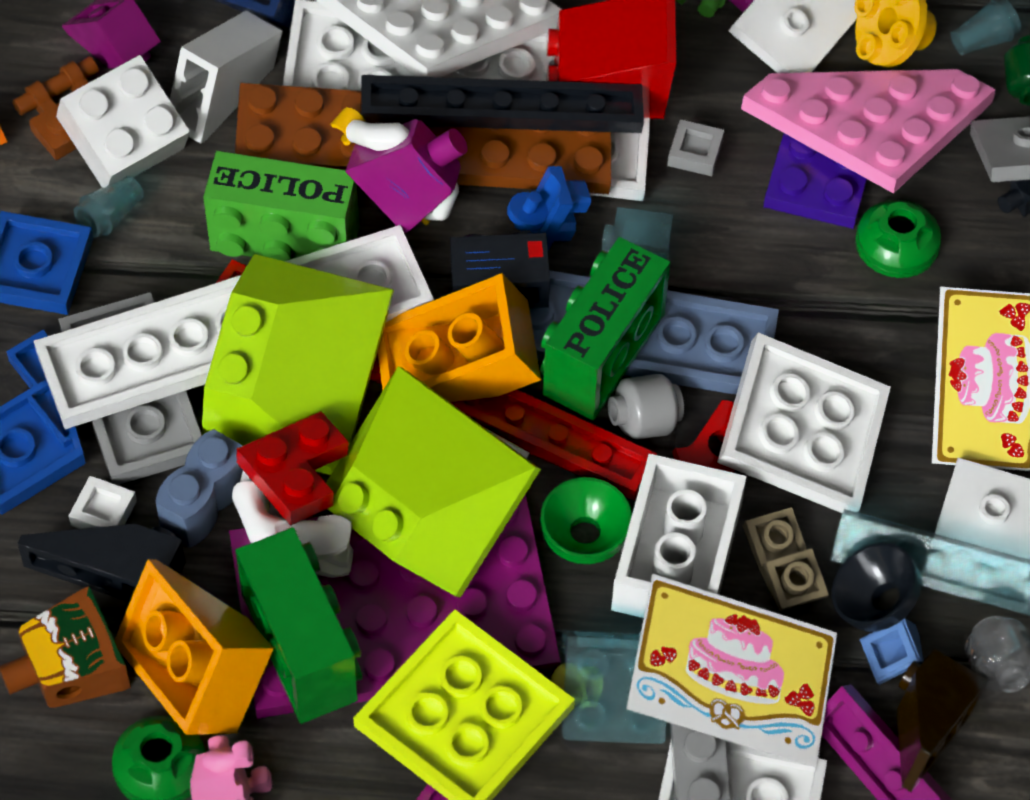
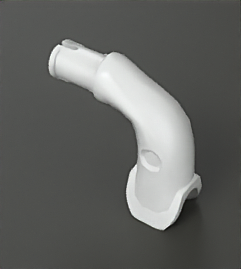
(327, 536)

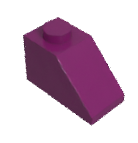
(113, 31)

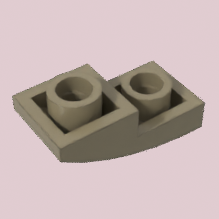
(784, 560)

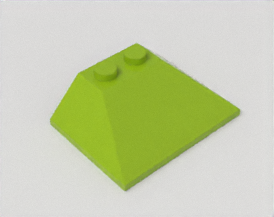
(292, 349)
(428, 484)

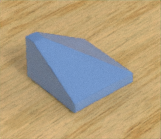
(892, 650)

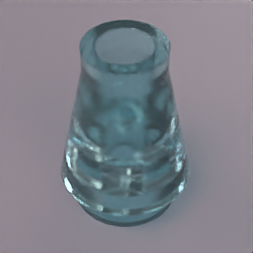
(988, 27)
(108, 206)

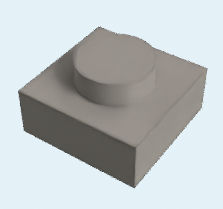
(695, 147)

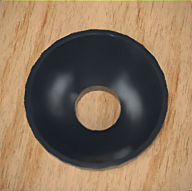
(867, 577)

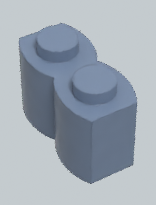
(196, 492)

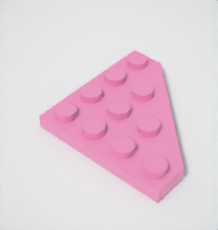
(872, 120)

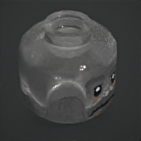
(1000, 653)

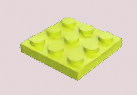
(464, 712)

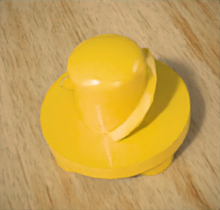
(892, 30)

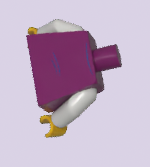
(403, 167)

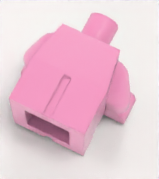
(222, 772)

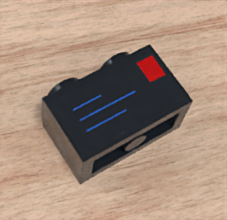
(518, 256)

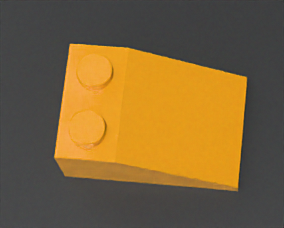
(465, 342)
(192, 651)

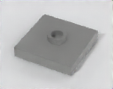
(1003, 147)

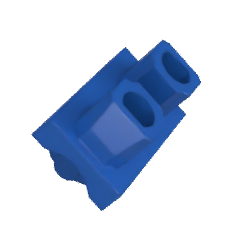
(550, 206)

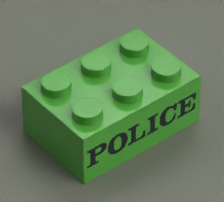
(277, 207)

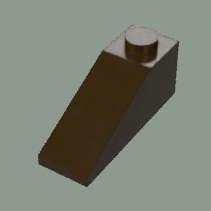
(933, 711)

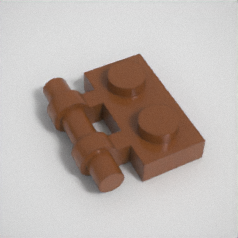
(39, 97)

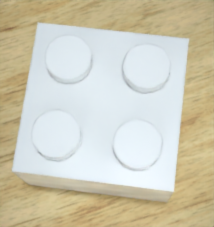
(122, 122)

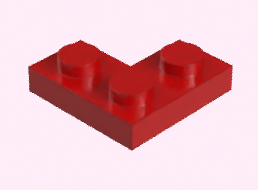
(286, 465)

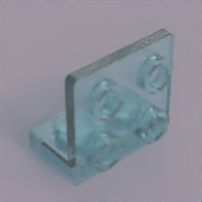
(600, 679)

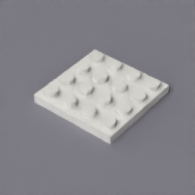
(445, 35)

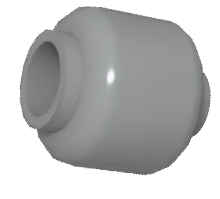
(646, 406)

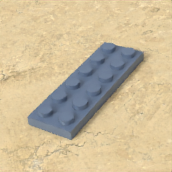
(694, 345)

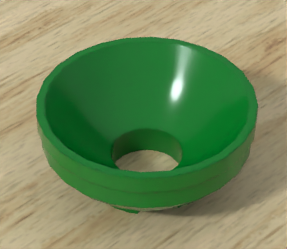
(895, 252)
(585, 502)
(160, 780)

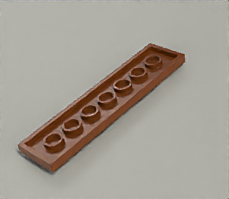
(296, 128)

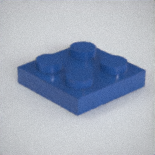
(41, 261)

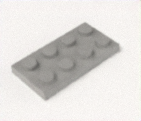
(146, 436)

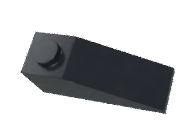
(102, 557)

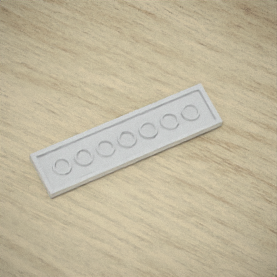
(173, 341)

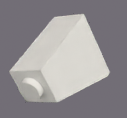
(215, 65)

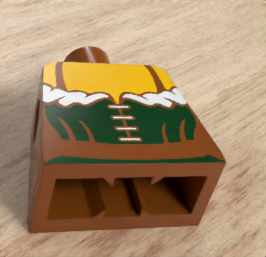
(68, 654)

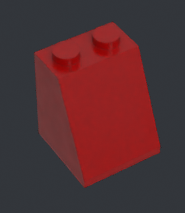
(617, 45)

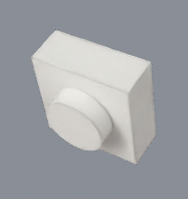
(102, 505)

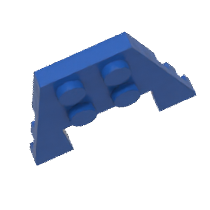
(32, 436)

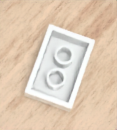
(678, 530)

